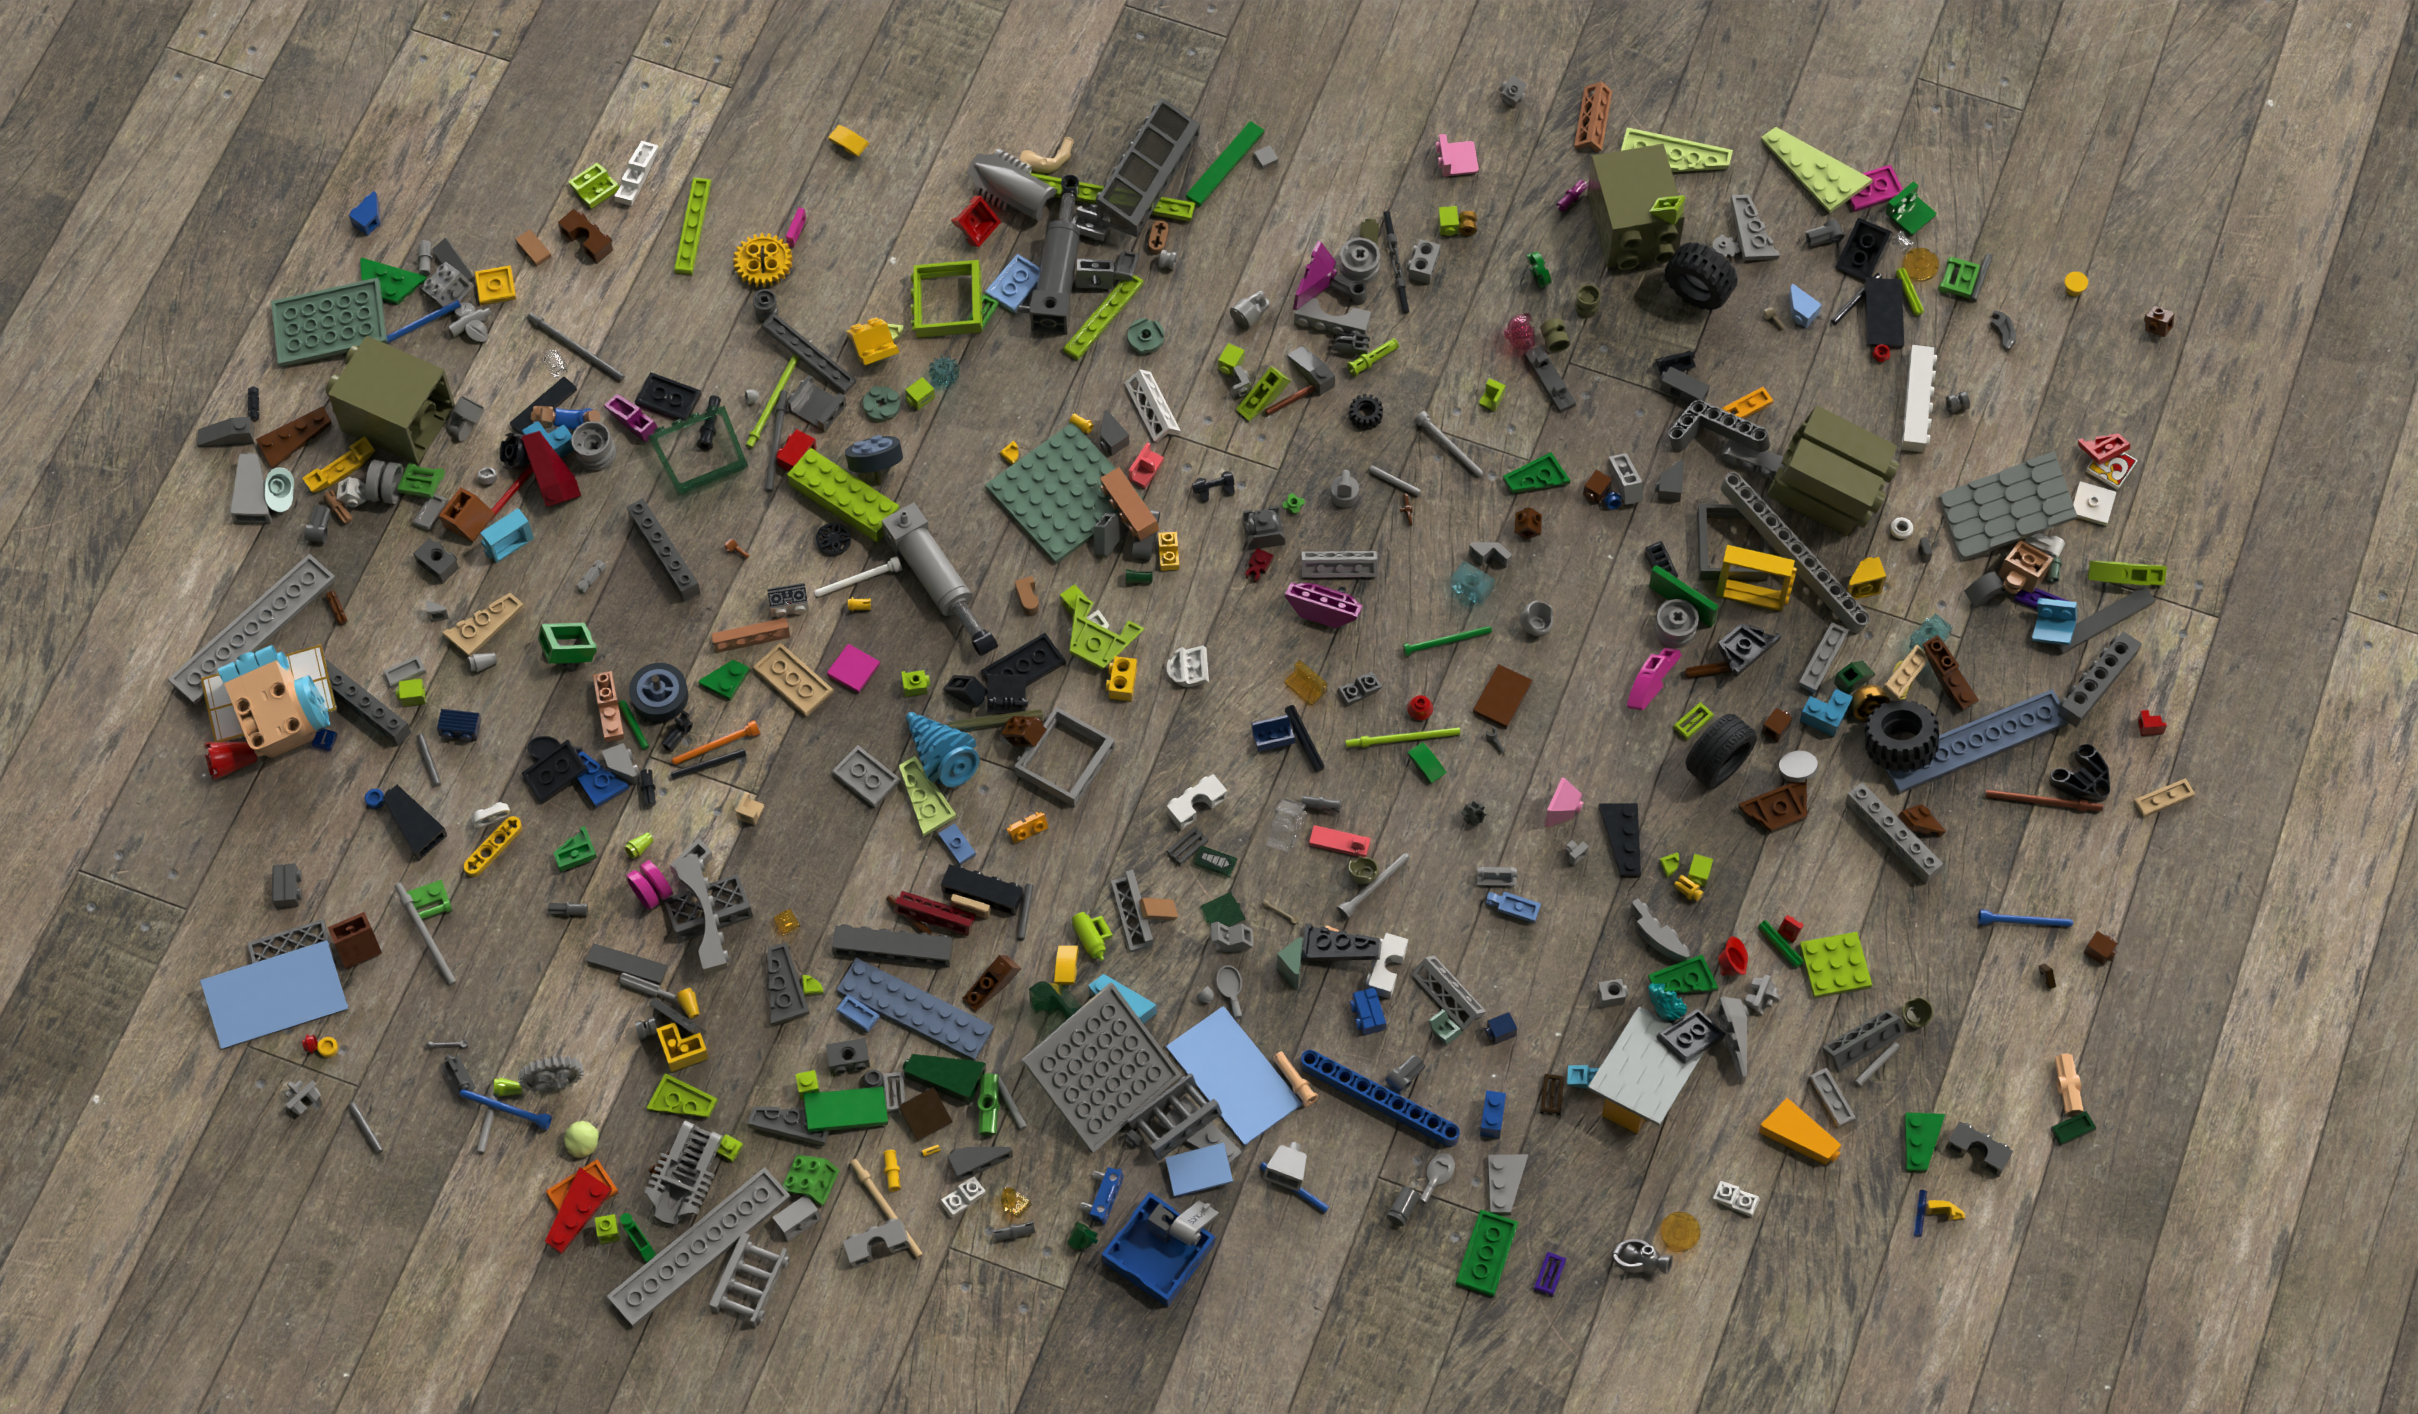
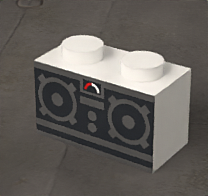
(788, 600)

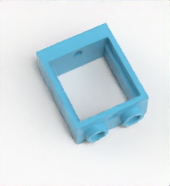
(506, 536)

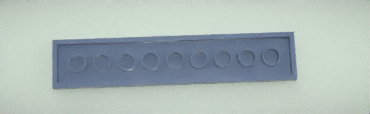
(1986, 738)

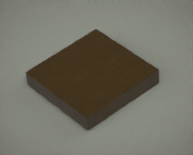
(925, 1114)

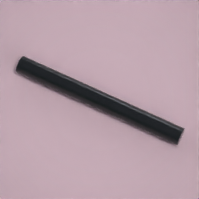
(1841, 314)
(707, 764)

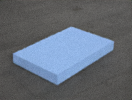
(1014, 283)
(1199, 1169)

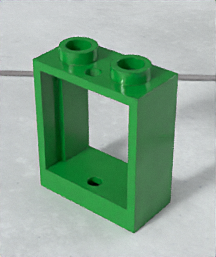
(571, 653)

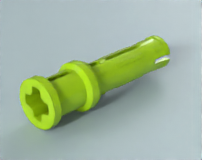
(1366, 360)

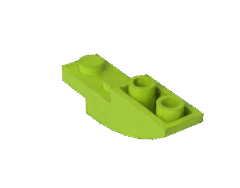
(2127, 573)

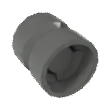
(764, 304)

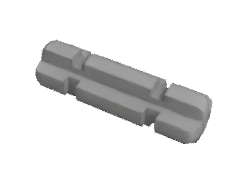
(591, 576)

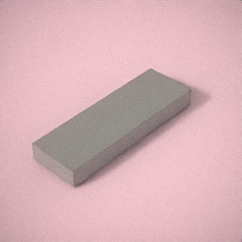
(1832, 1098)

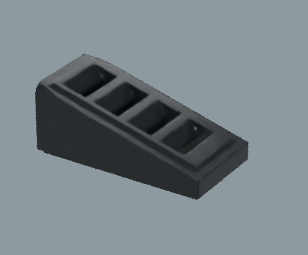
(1656, 551)

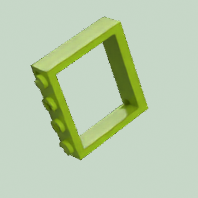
(947, 269)

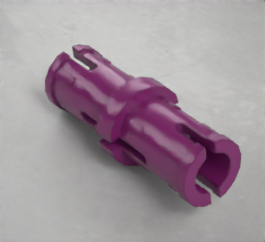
(1572, 195)

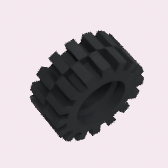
(1366, 402)

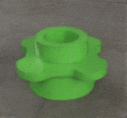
(1296, 507)

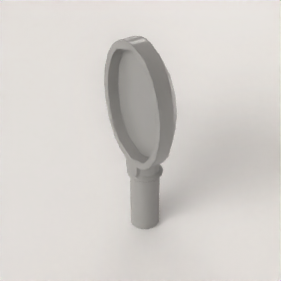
(1230, 985)
(1438, 1173)

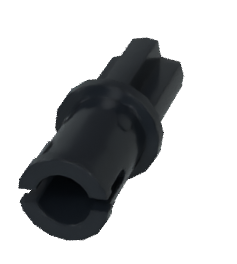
(648, 788)

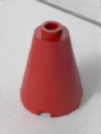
(228, 757)

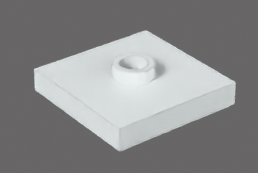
(2093, 503)

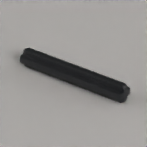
(1304, 738)

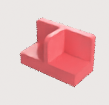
(1145, 467)

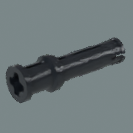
(708, 428)

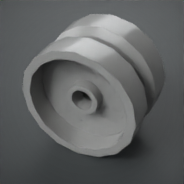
(1360, 260)
(383, 481)
(1676, 623)

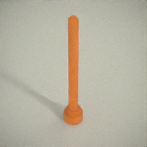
(750, 730)

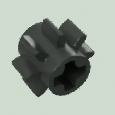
(1473, 813)

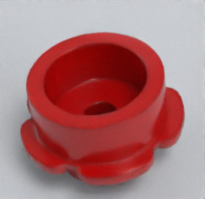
(1881, 349)
(310, 1043)

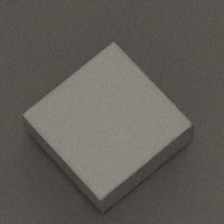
(1266, 157)

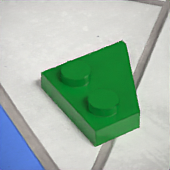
(726, 679)
(575, 851)

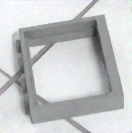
(1107, 746)

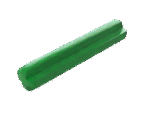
(1781, 945)

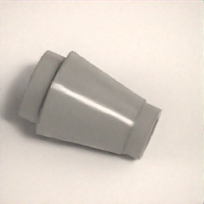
(481, 661)

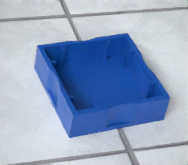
(1151, 1263)

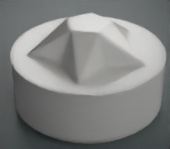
(487, 475)

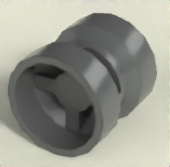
(1957, 402)
(651, 1027)

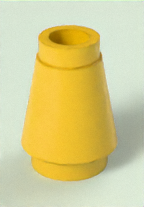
(688, 1002)

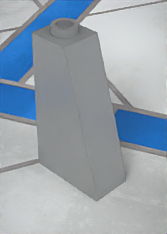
(249, 492)

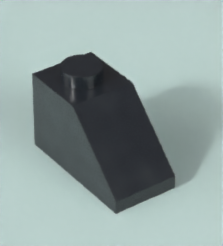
(966, 689)

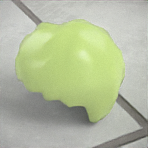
(581, 1139)

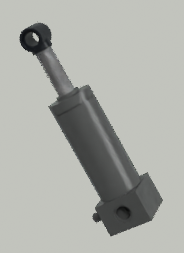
(1051, 301)

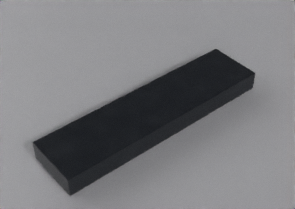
(552, 397)

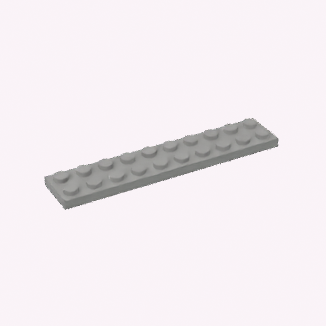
(254, 625)
(698, 1247)

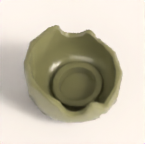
(1363, 870)
(1917, 1012)

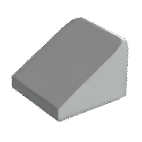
(436, 611)

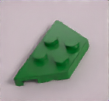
(394, 282)

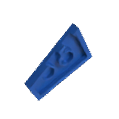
(600, 783)

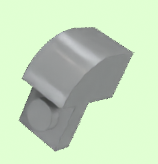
(1231, 938)

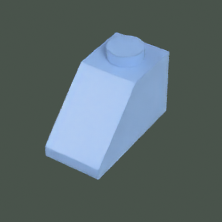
(1802, 306)

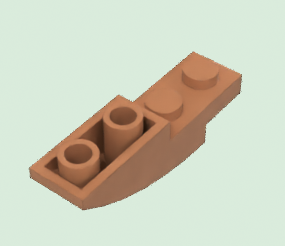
(608, 706)

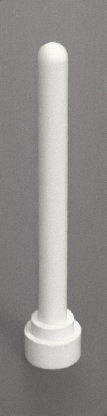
(892, 565)

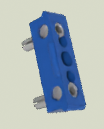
(1106, 1195)

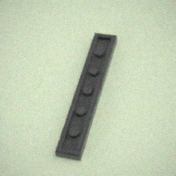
(808, 353)
(2108, 617)

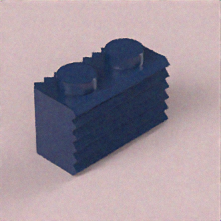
(459, 724)

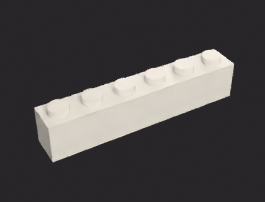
(1918, 398)

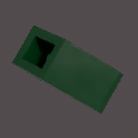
(1853, 676)

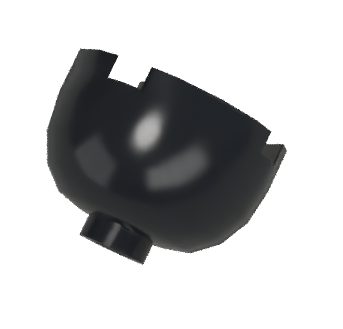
(513, 452)

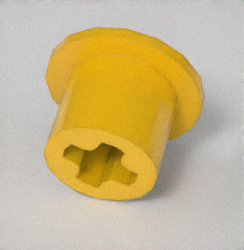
(2075, 283)

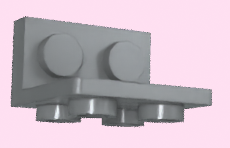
(447, 285)

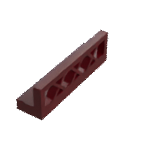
(932, 915)

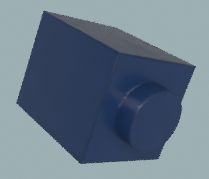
(1501, 1028)

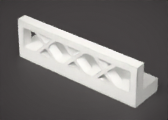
(1154, 401)

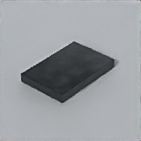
(667, 397)
(555, 771)
(1691, 1035)

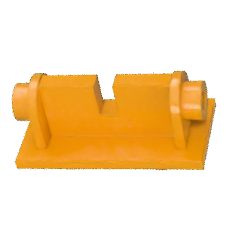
(1032, 826)

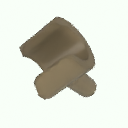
(1771, 313)

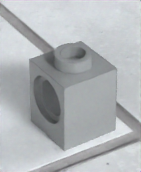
(1606, 998)

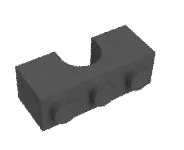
(1995, 1153)

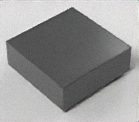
(1924, 550)

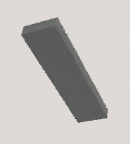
(626, 963)

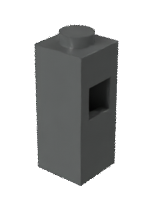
(1683, 386)

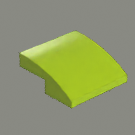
(594, 185)

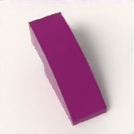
(631, 417)

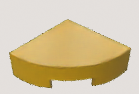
(1010, 453)

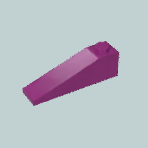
(1316, 277)

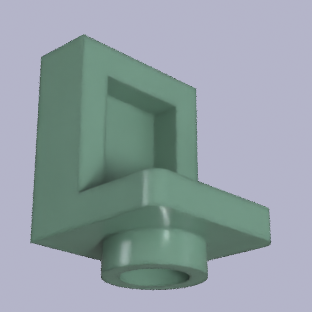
(1444, 1027)

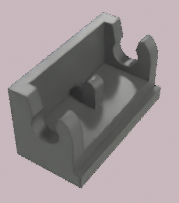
(1157, 1223)

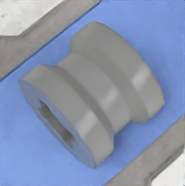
(1167, 259)

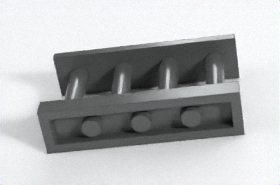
(1181, 1132)

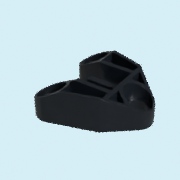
(2090, 777)

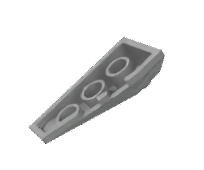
(1733, 1022)

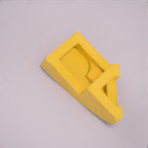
(1941, 1207)

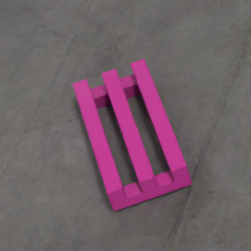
(796, 227)

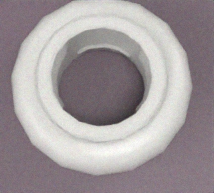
(1901, 534)

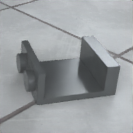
(815, 404)

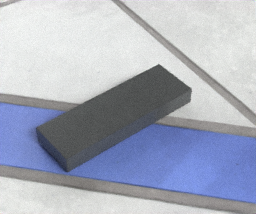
(447, 253)

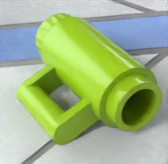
(1089, 935)

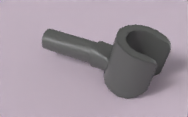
(1494, 738)

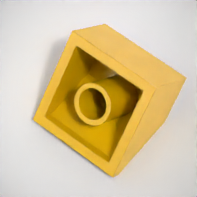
(1867, 579)

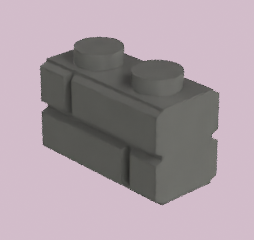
(286, 885)

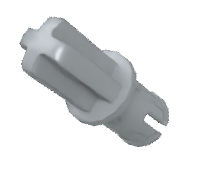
(425, 258)

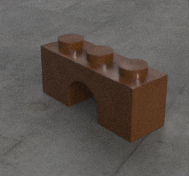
(576, 225)

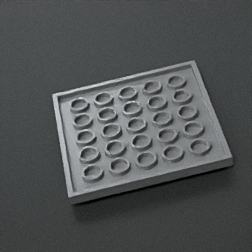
(1101, 1067)

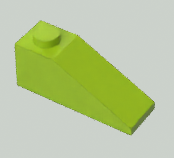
(1263, 393)

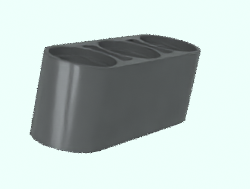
(1144, 548)

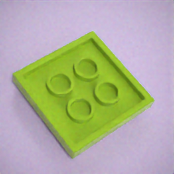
(1835, 965)

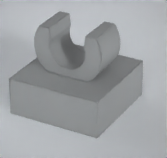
(1576, 852)

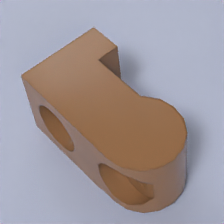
(1024, 589)

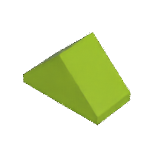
(1669, 208)

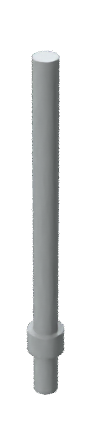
(407, 901)

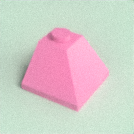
(1563, 804)

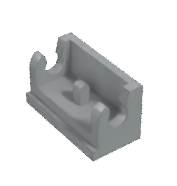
(797, 1218)

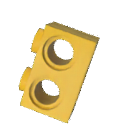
(1125, 678)

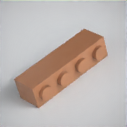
(1129, 504)

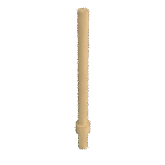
(865, 1178)

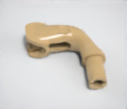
(1048, 165)

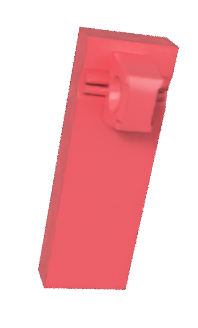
(1339, 841)

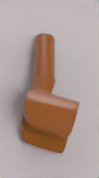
(732, 545)

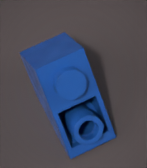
(367, 214)

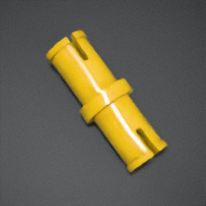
(892, 1170)

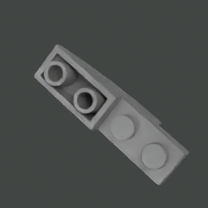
(1661, 939)

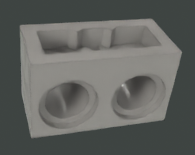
(1420, 260)

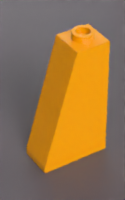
(1801, 1133)

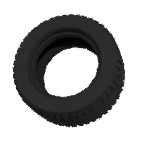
(1721, 750)

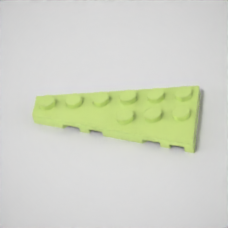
(1681, 153)

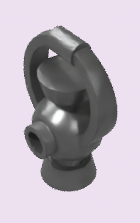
(1646, 1259)

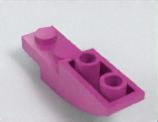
(1649, 679)

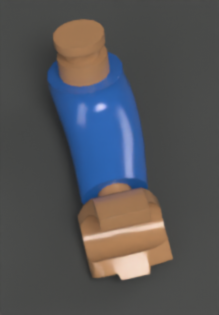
(560, 417)

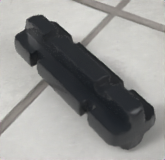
(253, 403)

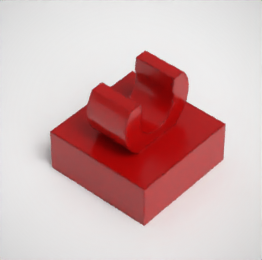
(1790, 928)

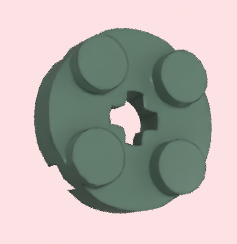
(1148, 327)
(879, 394)

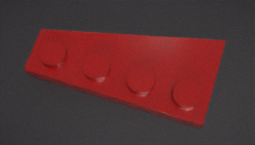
(578, 1207)

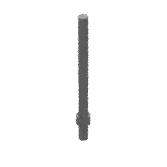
(781, 409)

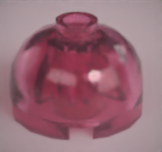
(1520, 332)

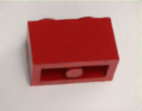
(794, 449)

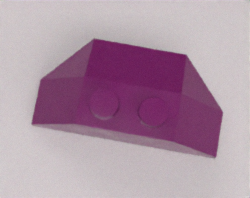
(1322, 604)

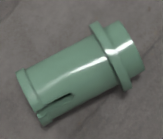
(2054, 570)

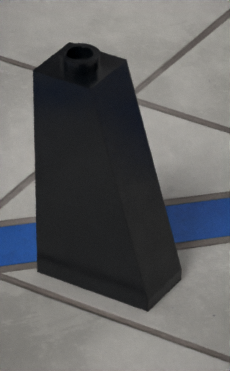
(415, 823)

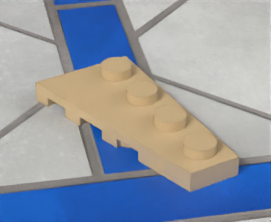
(480, 628)

